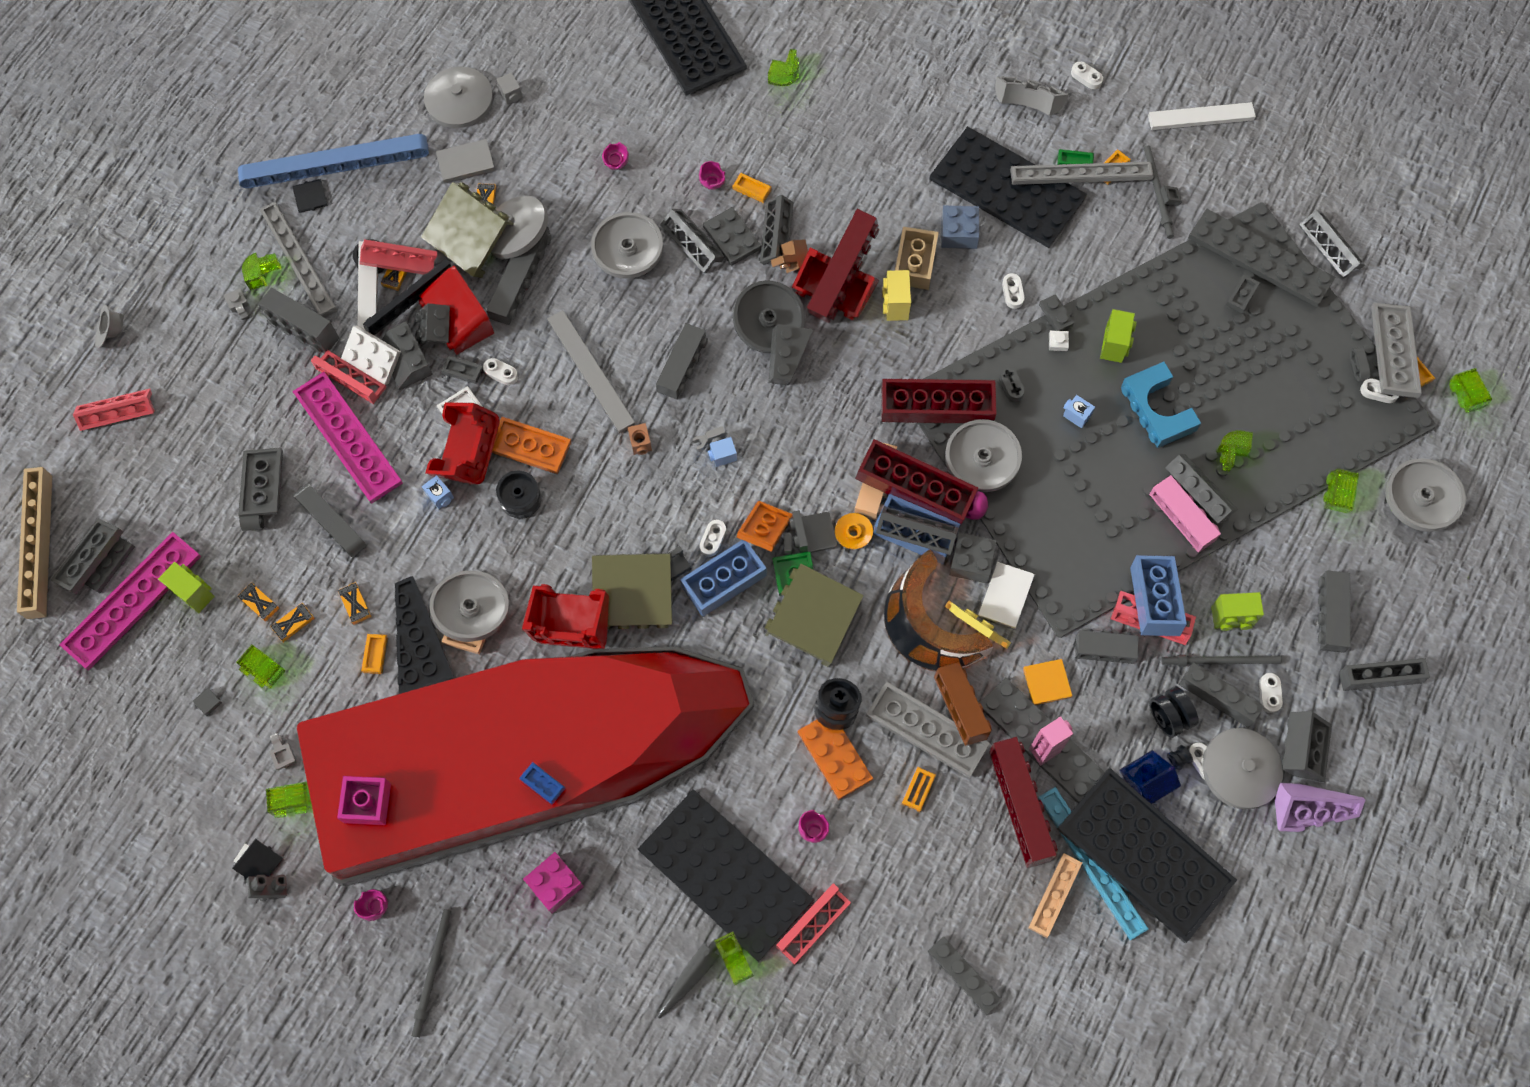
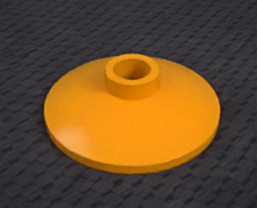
(857, 523)

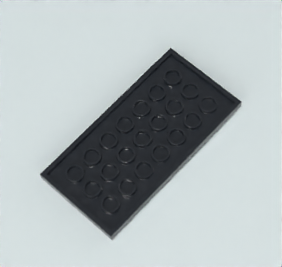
(690, 41)
(981, 174)
(1147, 855)
(725, 875)

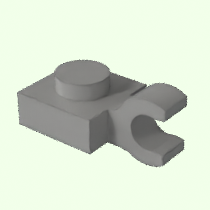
(236, 302)
(709, 437)
(282, 754)

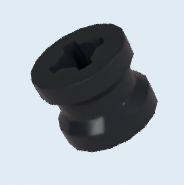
(1180, 757)

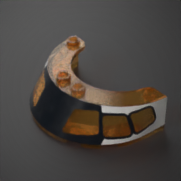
(915, 633)

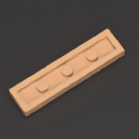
(1055, 895)

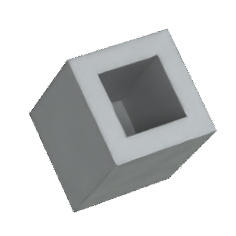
(509, 88)

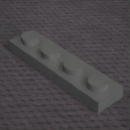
(964, 975)

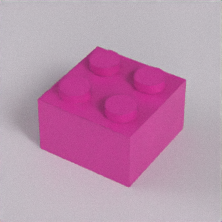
(364, 800)
(553, 882)

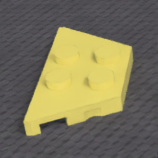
(983, 627)

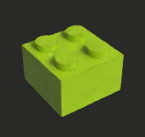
(1118, 336)
(187, 586)
(1237, 611)

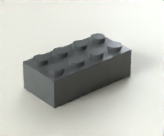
(298, 320)

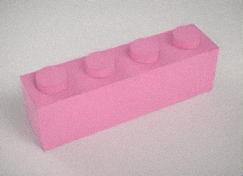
(1185, 513)
(1051, 740)

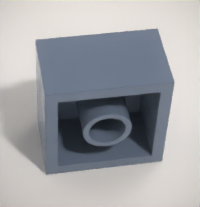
(960, 227)

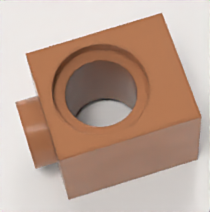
(639, 432)

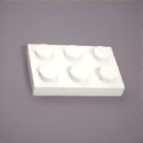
(370, 355)

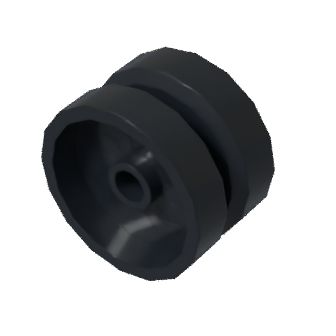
(518, 494)
(837, 704)
(1173, 712)

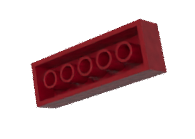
(843, 266)
(937, 400)
(916, 482)
(1022, 802)

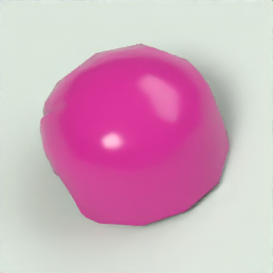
(615, 156)
(711, 175)
(978, 506)
(813, 826)
(371, 905)

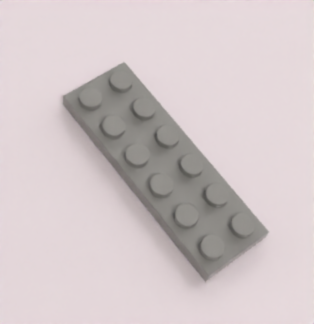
(1396, 350)
(925, 729)

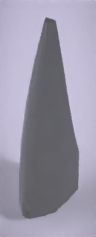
(691, 975)

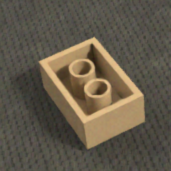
(917, 255)

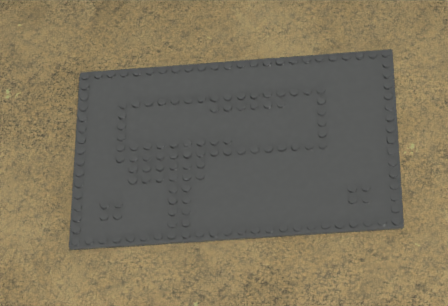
(1272, 371)

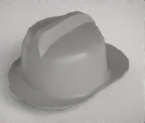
(109, 325)

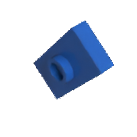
(542, 783)

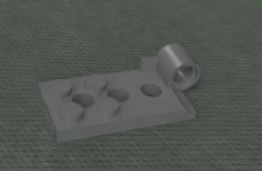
(250, 511)

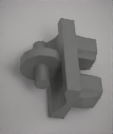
(267, 887)

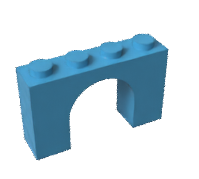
(1160, 428)

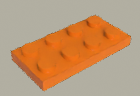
(530, 445)
(835, 758)

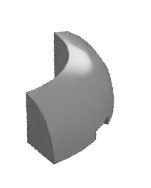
(1030, 94)

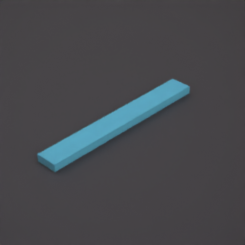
(1108, 889)

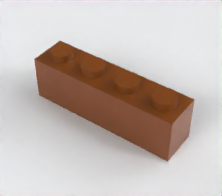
(962, 704)

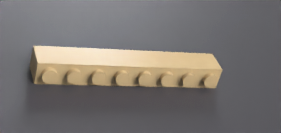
(34, 543)

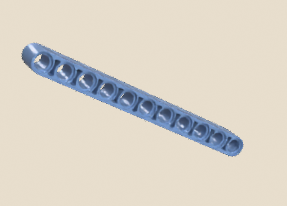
(333, 161)

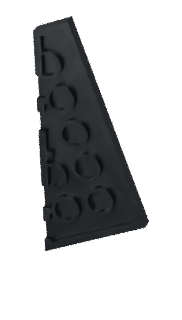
(419, 650)

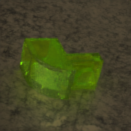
(786, 72)
(255, 269)
(1233, 444)
(733, 958)

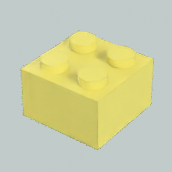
(896, 295)

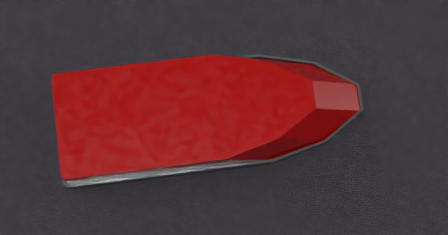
(455, 750)

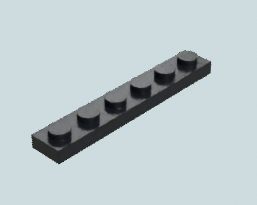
(404, 300)

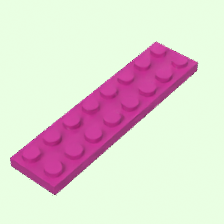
(347, 437)
(126, 603)

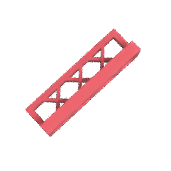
(397, 257)
(347, 380)
(113, 409)
(1129, 616)
(807, 918)

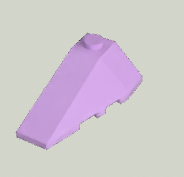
(1307, 806)

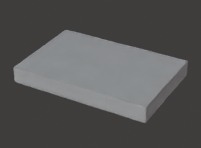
(465, 161)

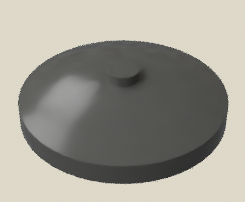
(761, 309)

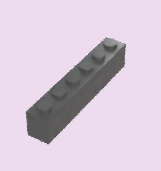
(516, 281)

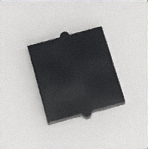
(309, 195)
(257, 860)

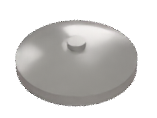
(458, 97)
(529, 225)
(627, 245)
(983, 454)
(1425, 495)
(469, 606)
(1242, 768)

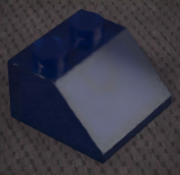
(1151, 776)

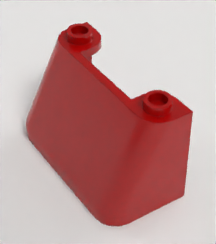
(812, 272)
(466, 316)
(468, 443)
(567, 618)

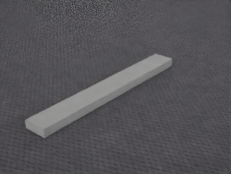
(1081, 173)
(298, 260)
(591, 371)

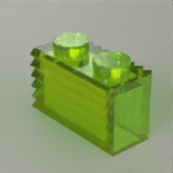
(1470, 390)
(1341, 490)
(260, 666)
(288, 799)

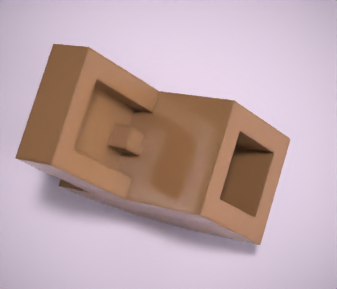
(793, 255)

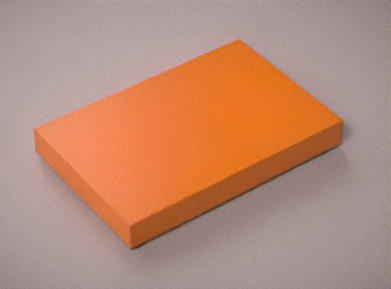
(764, 526)

